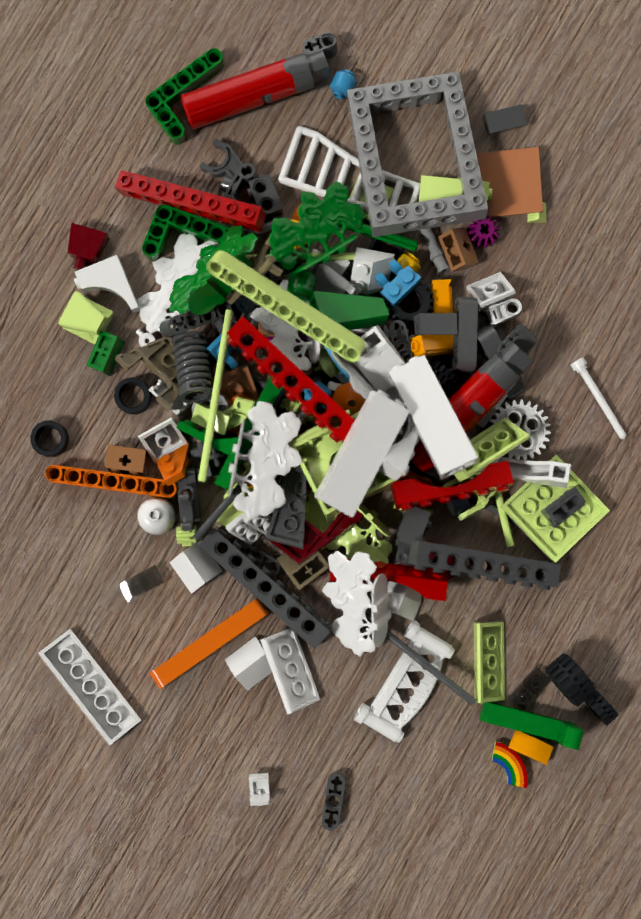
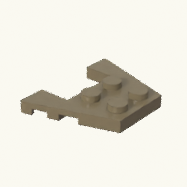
(160, 359)

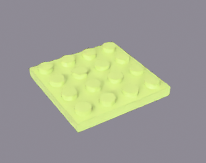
(531, 498)

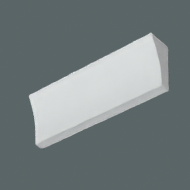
(89, 687)

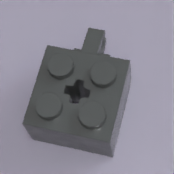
(411, 527)

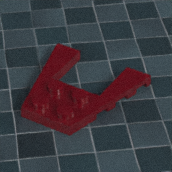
(314, 539)

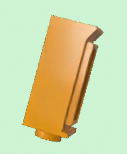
(442, 296)
(431, 345)

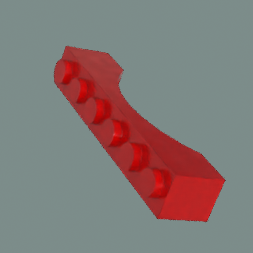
(413, 493)
(427, 583)

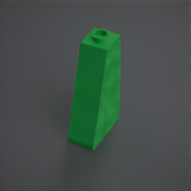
(351, 310)

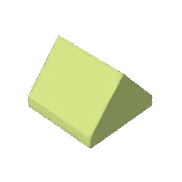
(538, 217)

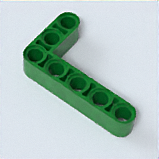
(174, 84)
(172, 223)
(563, 732)

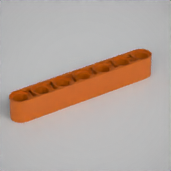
(103, 478)
(209, 643)

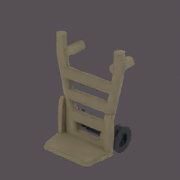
(243, 303)

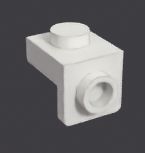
(259, 789)

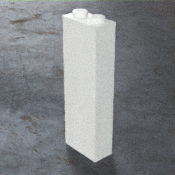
(433, 417)
(362, 452)

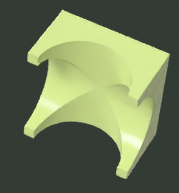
(317, 456)

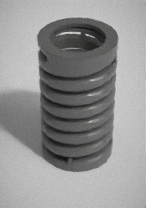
(192, 367)

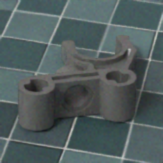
(234, 169)
(188, 506)

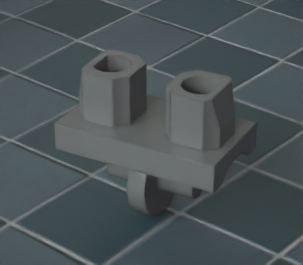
(214, 461)

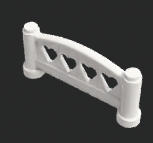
(377, 714)

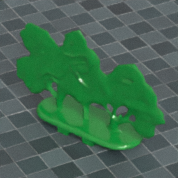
(316, 223)
(207, 288)

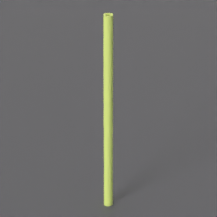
(215, 397)

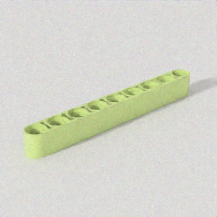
(286, 306)

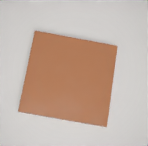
(513, 180)

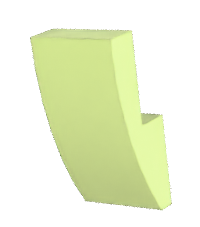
(200, 417)

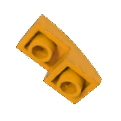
(531, 747)

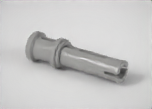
(437, 254)

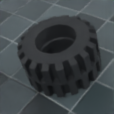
(426, 306)
(570, 679)

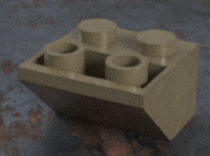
(305, 572)

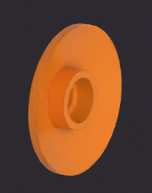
(344, 394)

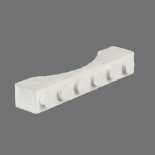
(400, 454)
(538, 472)

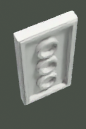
(290, 670)

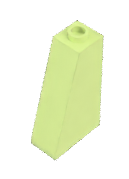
(441, 187)

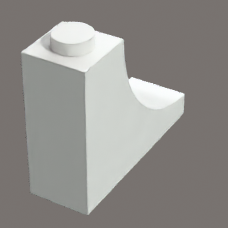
(107, 276)

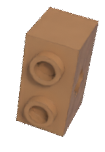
(458, 249)
(116, 454)

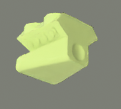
(85, 317)

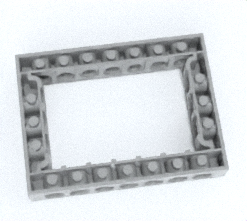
(425, 214)

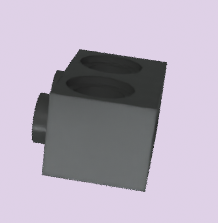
(269, 196)

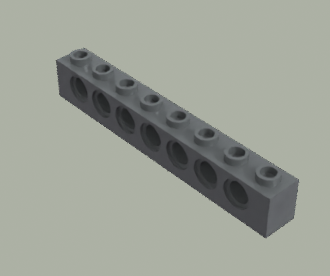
(421, 550)
(254, 585)

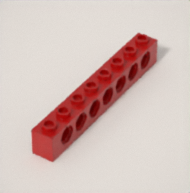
(191, 200)
(243, 329)

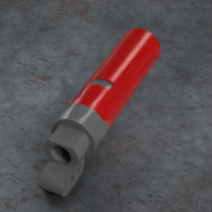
(261, 84)
(487, 386)

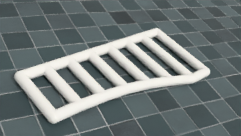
(333, 148)

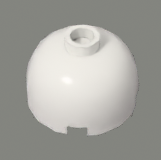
(156, 515)

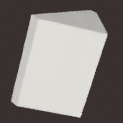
(491, 291)
(162, 439)
(195, 567)
(249, 664)

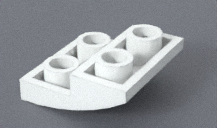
(250, 529)

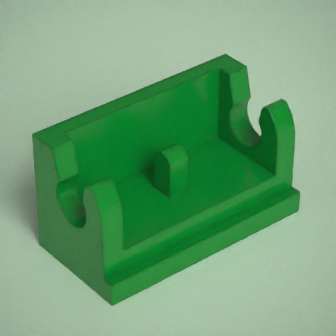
(104, 353)

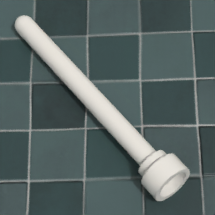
(580, 367)

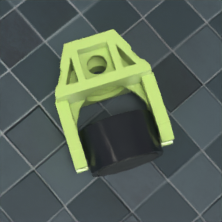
(462, 508)

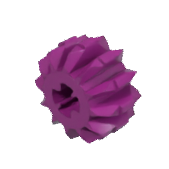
(491, 234)

